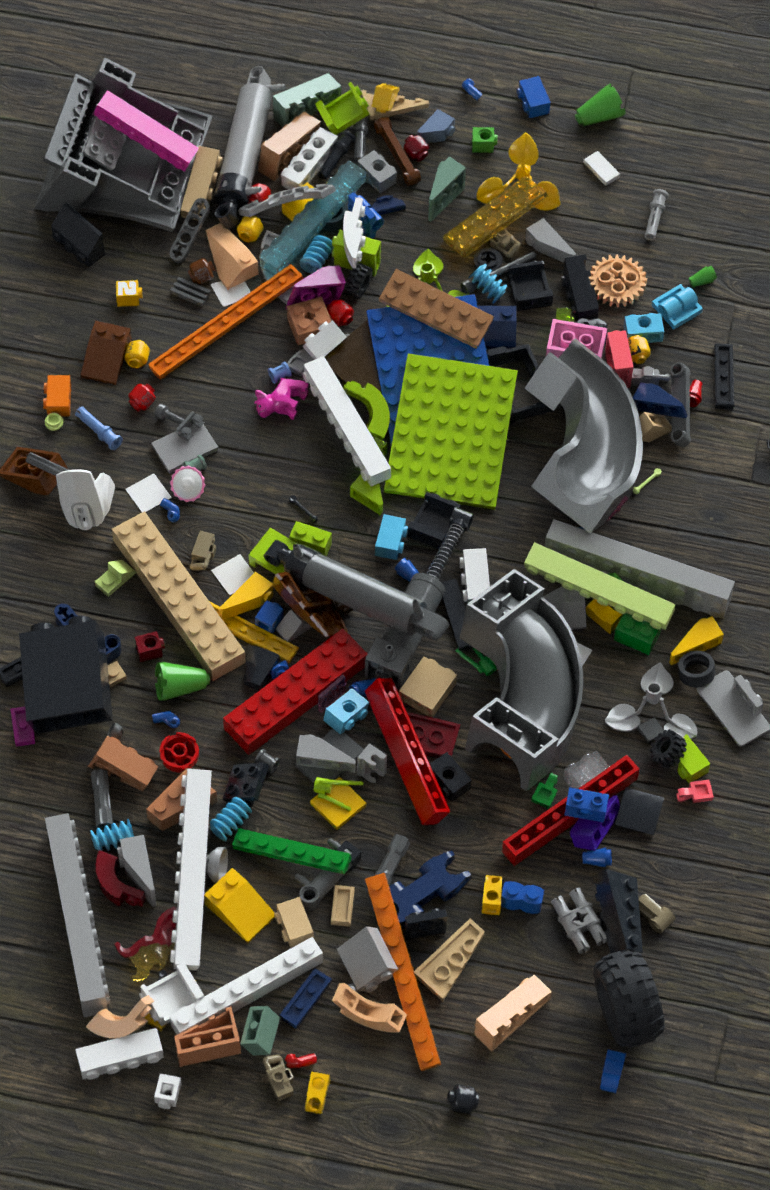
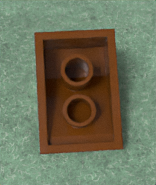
(106, 352)
(29, 476)

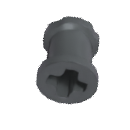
(272, 762)

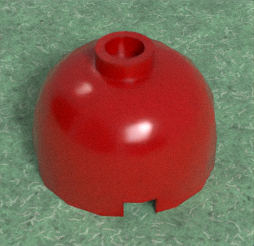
(179, 752)

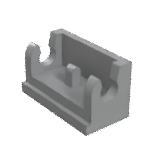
(371, 761)

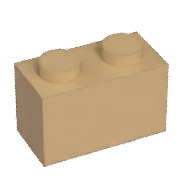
(294, 922)

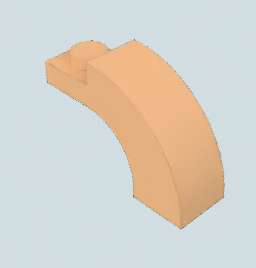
(113, 1026)

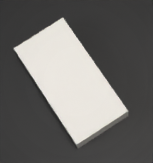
(601, 168)

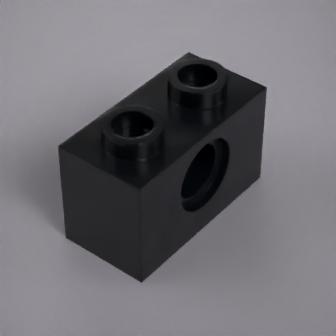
(460, 781)

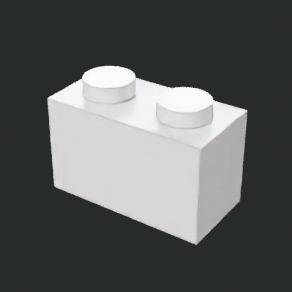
(324, 341)

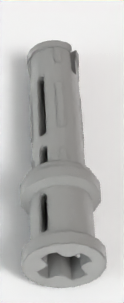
(657, 207)

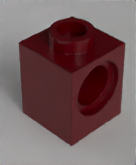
(146, 653)

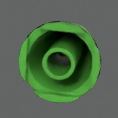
(601, 107)
(178, 680)

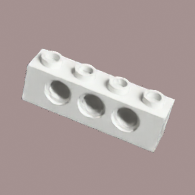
(309, 160)

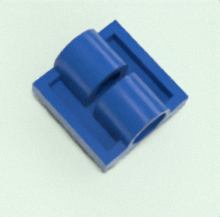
(371, 221)

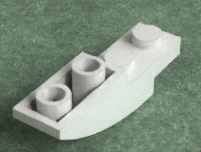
(353, 233)

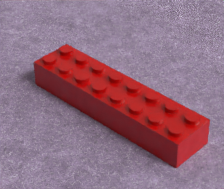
(294, 691)

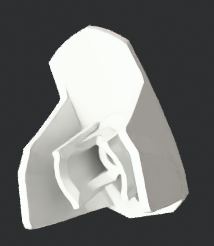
(84, 497)

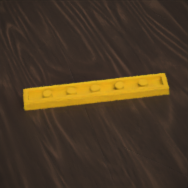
(259, 637)

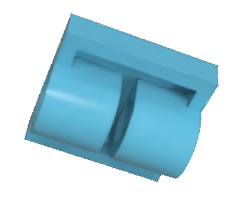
(678, 306)

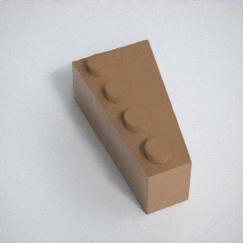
(286, 144)

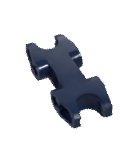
(433, 883)

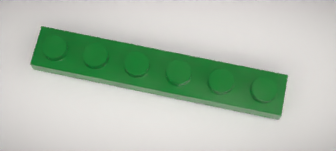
(291, 851)

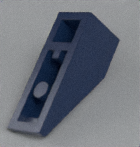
(655, 400)

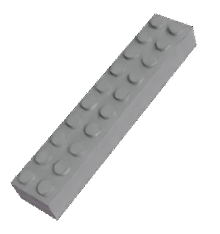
(643, 569)
(78, 914)

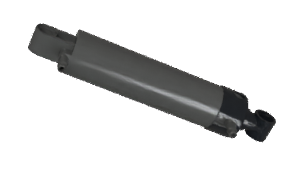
(357, 590)

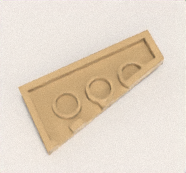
(448, 961)

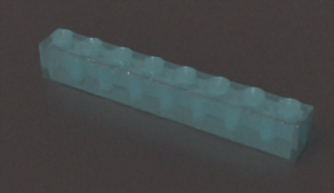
(311, 219)

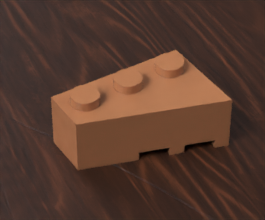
(124, 762)
(166, 808)
(209, 1040)

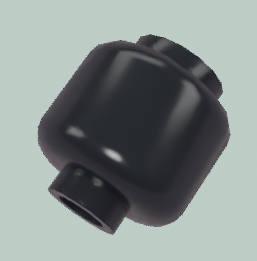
(463, 1098)

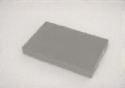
(175, 449)

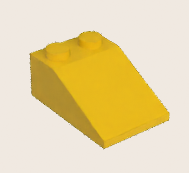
(239, 905)

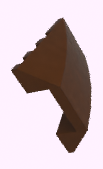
(309, 605)

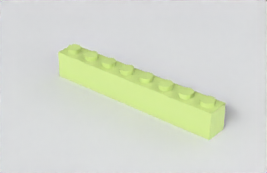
(599, 586)

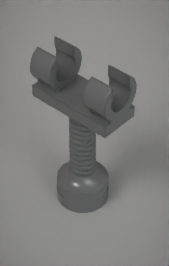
(162, 412)

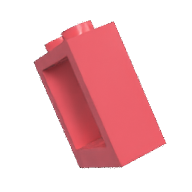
(619, 355)

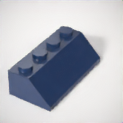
(503, 327)

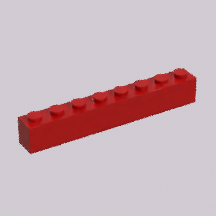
(407, 751)
(554, 822)

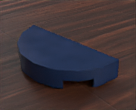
(388, 204)

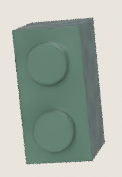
(260, 1030)

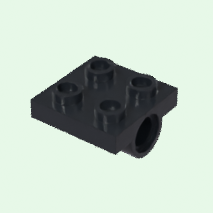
(246, 782)

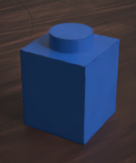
(269, 616)

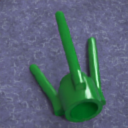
(486, 664)

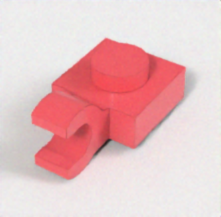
(698, 790)

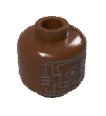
(201, 271)

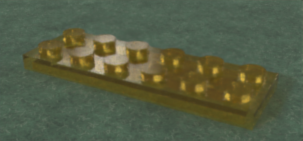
(494, 216)

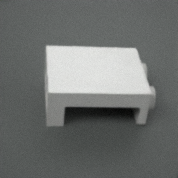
(172, 994)

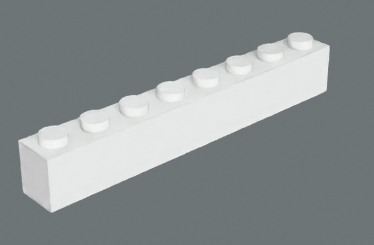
(347, 421)
(250, 985)

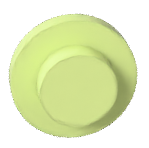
(53, 421)

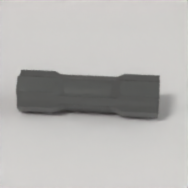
(100, 787)
(396, 850)

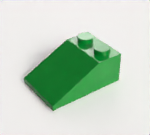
(636, 634)

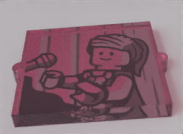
(331, 693)

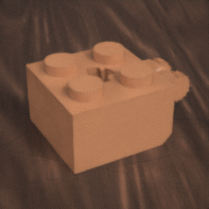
(306, 318)

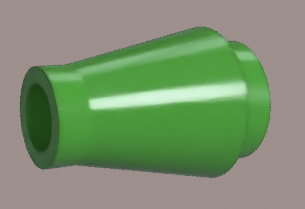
(704, 276)

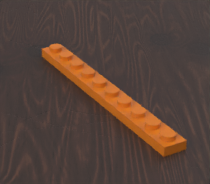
(225, 321)
(404, 977)

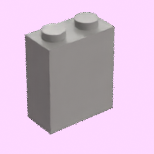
(367, 959)

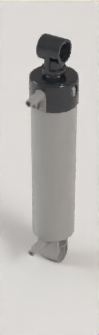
(243, 146)

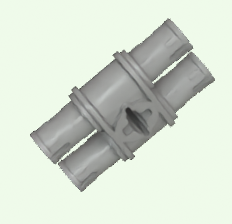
(584, 913)

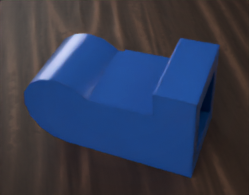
(612, 1071)

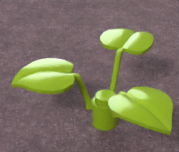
(427, 268)

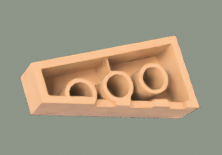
(511, 1012)

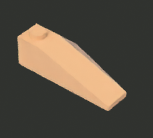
(231, 257)

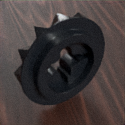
(494, 256)

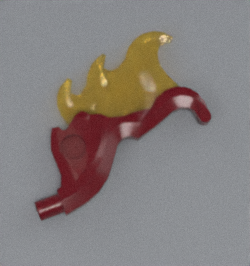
(151, 949)

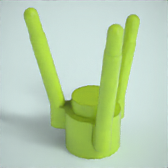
(323, 786)

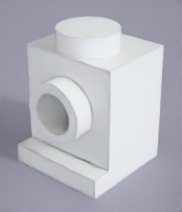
(170, 1085)

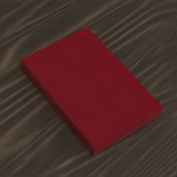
(435, 734)

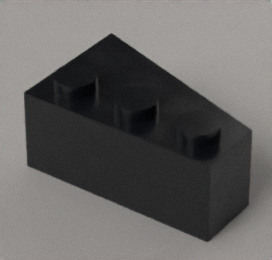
(579, 289)

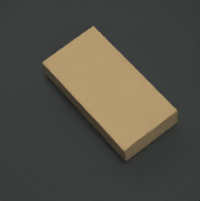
(342, 905)

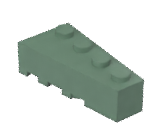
(303, 98)

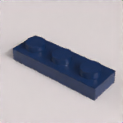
(305, 998)

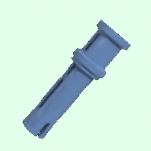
(104, 432)

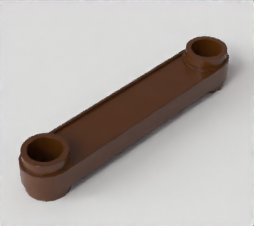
(410, 175)

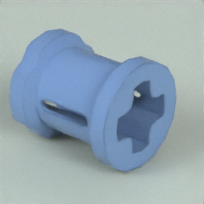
(279, 372)

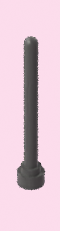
(468, 287)

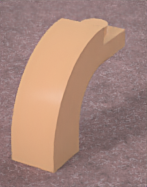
(368, 1013)

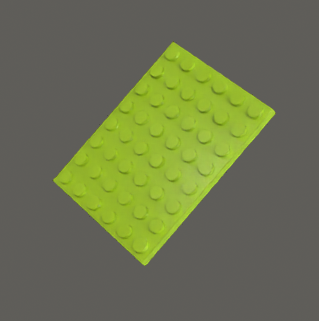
(451, 430)

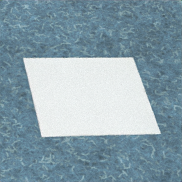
(231, 295)
(148, 493)
(233, 573)

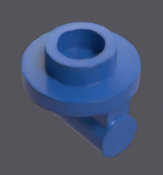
(279, 669)

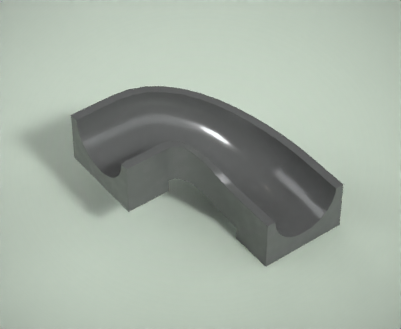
(600, 439)
(536, 671)

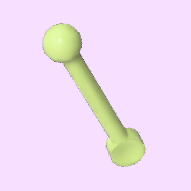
(657, 472)

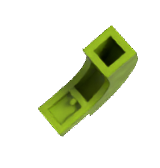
(376, 404)

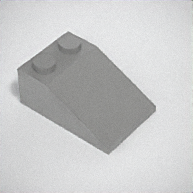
(135, 860)

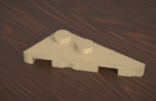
(400, 106)

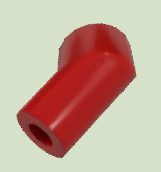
(293, 1062)

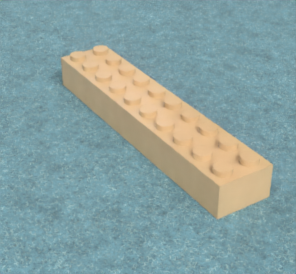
(178, 596)

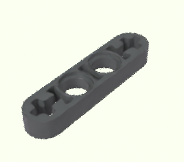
(192, 231)

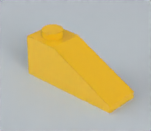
(247, 597)
(701, 637)

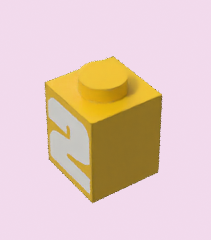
(128, 293)

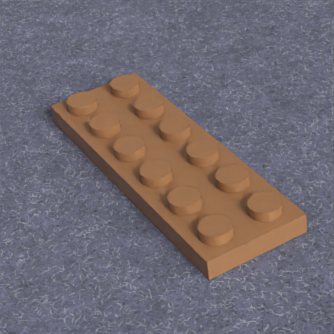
(436, 308)

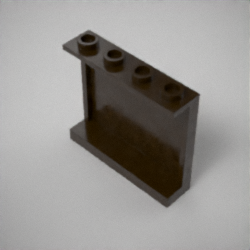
(355, 359)

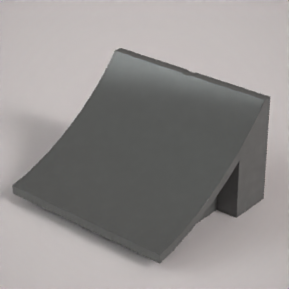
(141, 183)

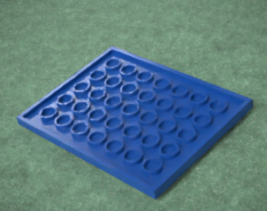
(397, 335)

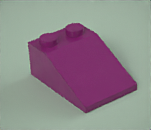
(325, 283)

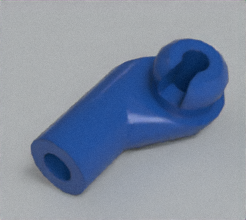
(470, 89)
(173, 510)
(166, 717)

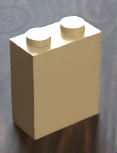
(428, 687)

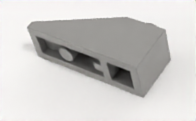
(548, 241)
(318, 753)

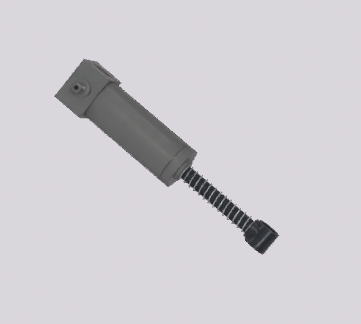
(394, 651)

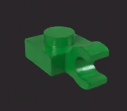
(546, 793)

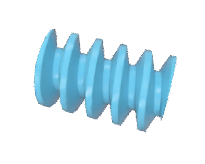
(316, 254)
(488, 283)
(228, 817)
(112, 836)

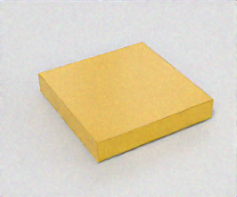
(334, 814)

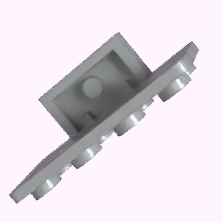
(104, 144)
(735, 707)

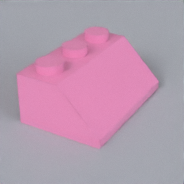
(564, 332)

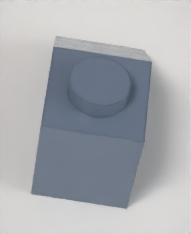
(437, 127)

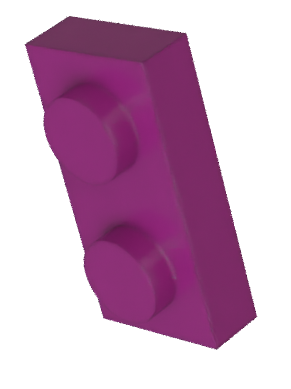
(22, 730)

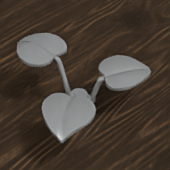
(655, 684)

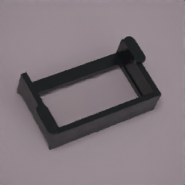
(501, 356)

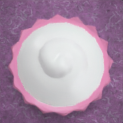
(187, 483)

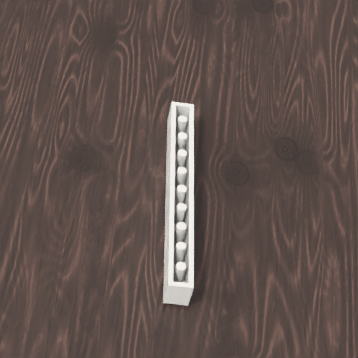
(192, 869)

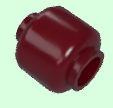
(416, 148)

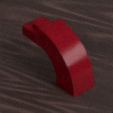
(110, 885)

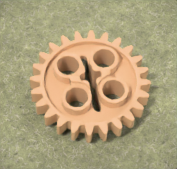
(629, 280)

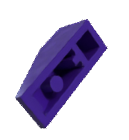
(590, 833)

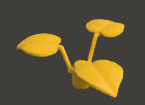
(525, 153)

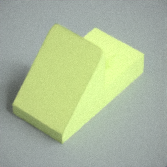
(115, 577)

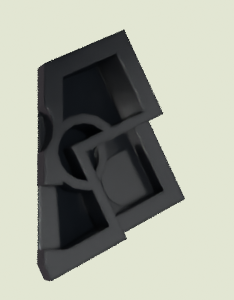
(259, 666)

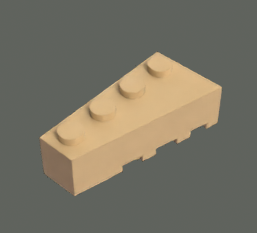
(202, 178)

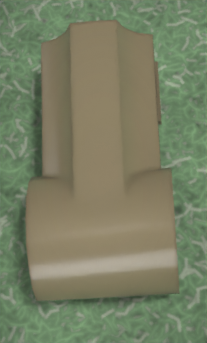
(658, 916)

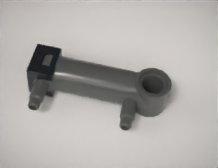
(325, 879)

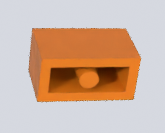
(58, 395)

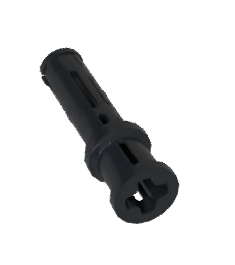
(340, 148)

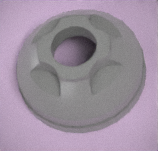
(217, 864)

